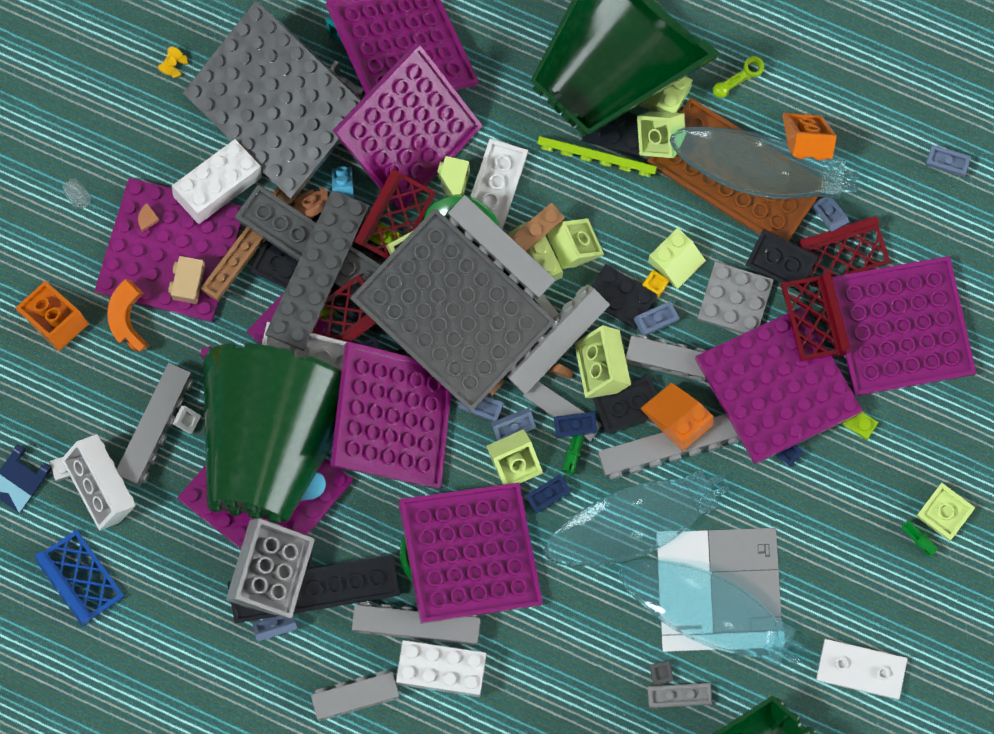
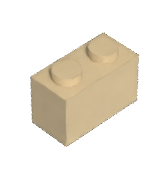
(187, 279)

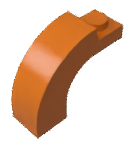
(119, 315)

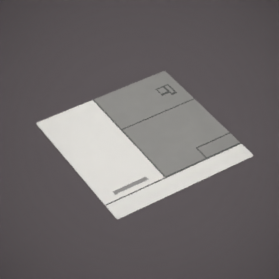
(738, 555)

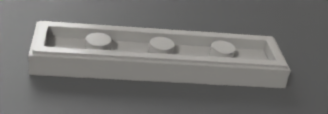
(554, 404)

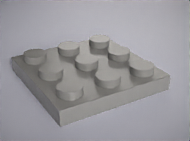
(735, 299)

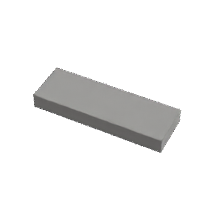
(679, 695)

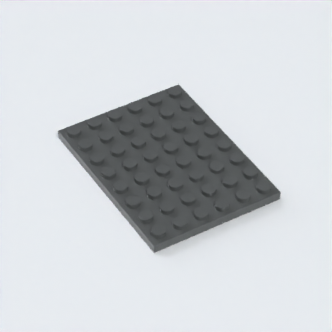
(273, 98)
(452, 309)

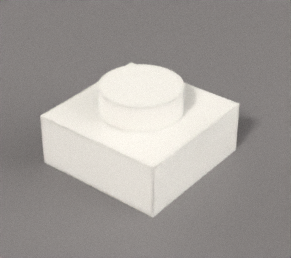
(186, 419)
(59, 470)

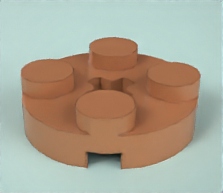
(311, 202)

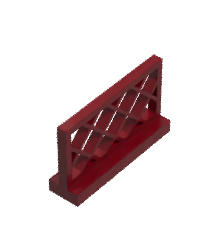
(380, 205)
(844, 233)
(831, 310)
(356, 328)

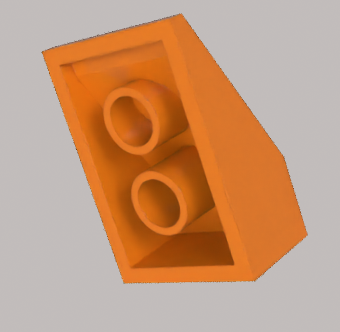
(809, 136)
(52, 315)
(678, 416)

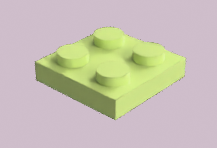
(945, 512)

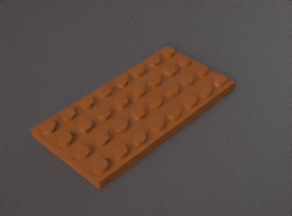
(753, 212)

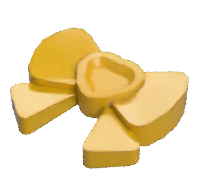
(173, 56)

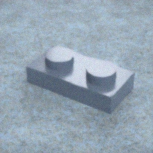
(948, 160)
(830, 213)
(656, 318)
(486, 409)
(513, 423)
(273, 626)

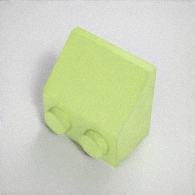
(671, 98)
(655, 132)
(453, 175)
(574, 243)
(677, 258)
(514, 458)

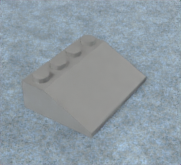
(270, 568)

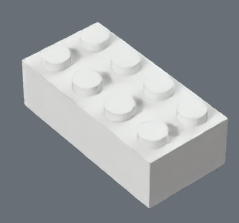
(216, 181)
(98, 482)
(441, 668)

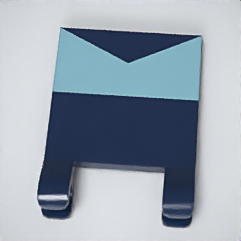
(18, 481)

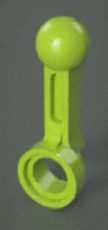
(722, 89)

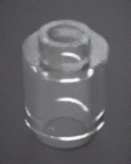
(76, 193)

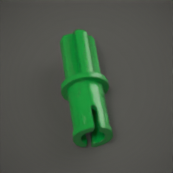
(573, 455)
(919, 539)

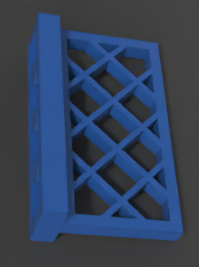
(61, 583)

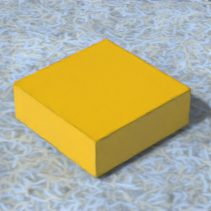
(656, 282)

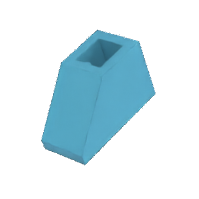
(343, 181)

